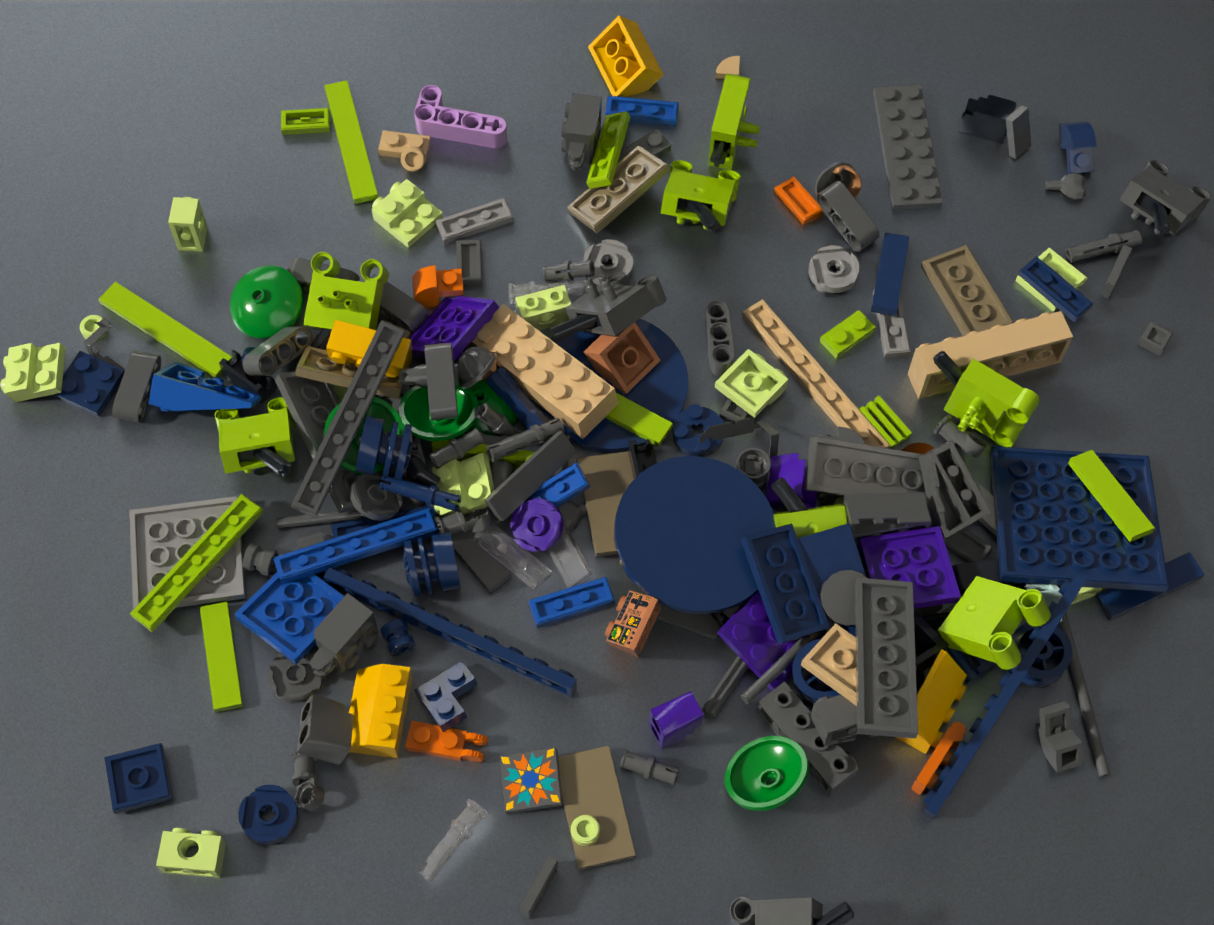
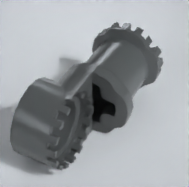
(966, 440)
(471, 522)
(306, 782)

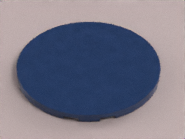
(659, 391)
(684, 531)

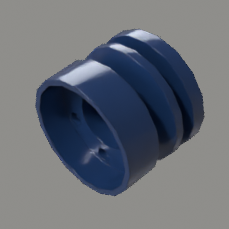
(384, 448)
(431, 565)

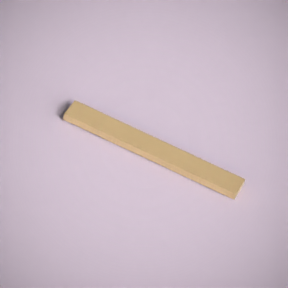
(810, 373)

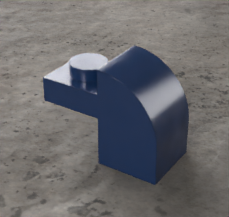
(1079, 141)

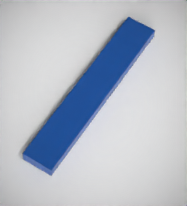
(355, 546)

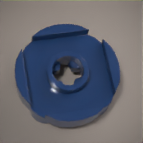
(683, 430)
(277, 828)

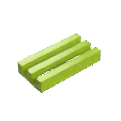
(304, 124)
(891, 416)

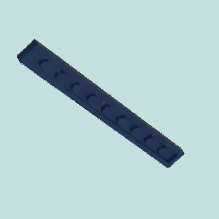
(461, 635)
(996, 704)

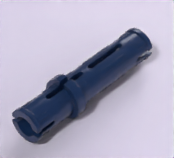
(430, 495)

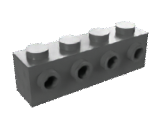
(792, 719)

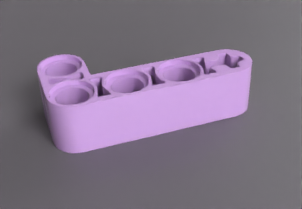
(456, 124)

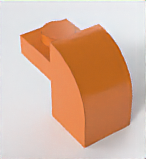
(431, 284)

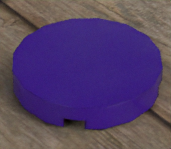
(537, 525)

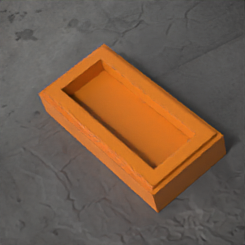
(798, 200)

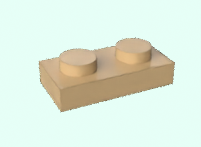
(394, 143)

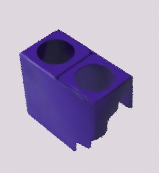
(794, 473)
(675, 719)

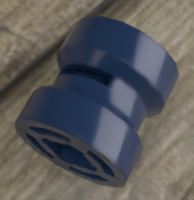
(397, 637)

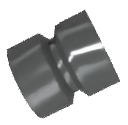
(755, 465)

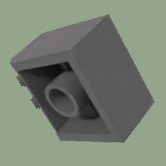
(581, 129)
(343, 636)

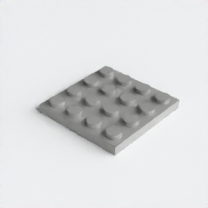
(166, 534)

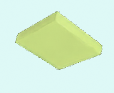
(1061, 267)

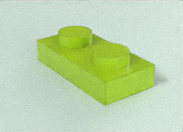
(847, 334)

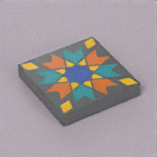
(531, 780)

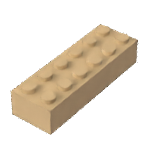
(1003, 348)
(547, 372)

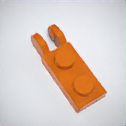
(430, 740)
(940, 756)

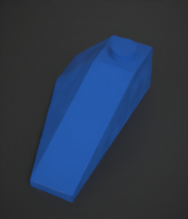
(187, 388)

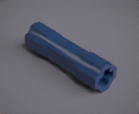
(516, 400)

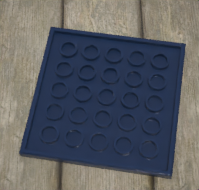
(1057, 528)

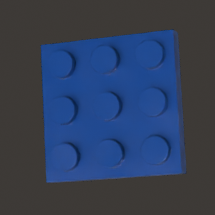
(289, 613)

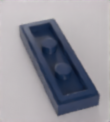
(1055, 289)

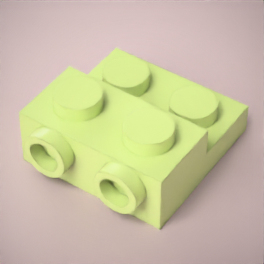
(405, 212)
(33, 371)
(752, 383)
(466, 478)

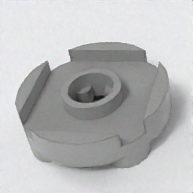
(609, 250)
(829, 281)

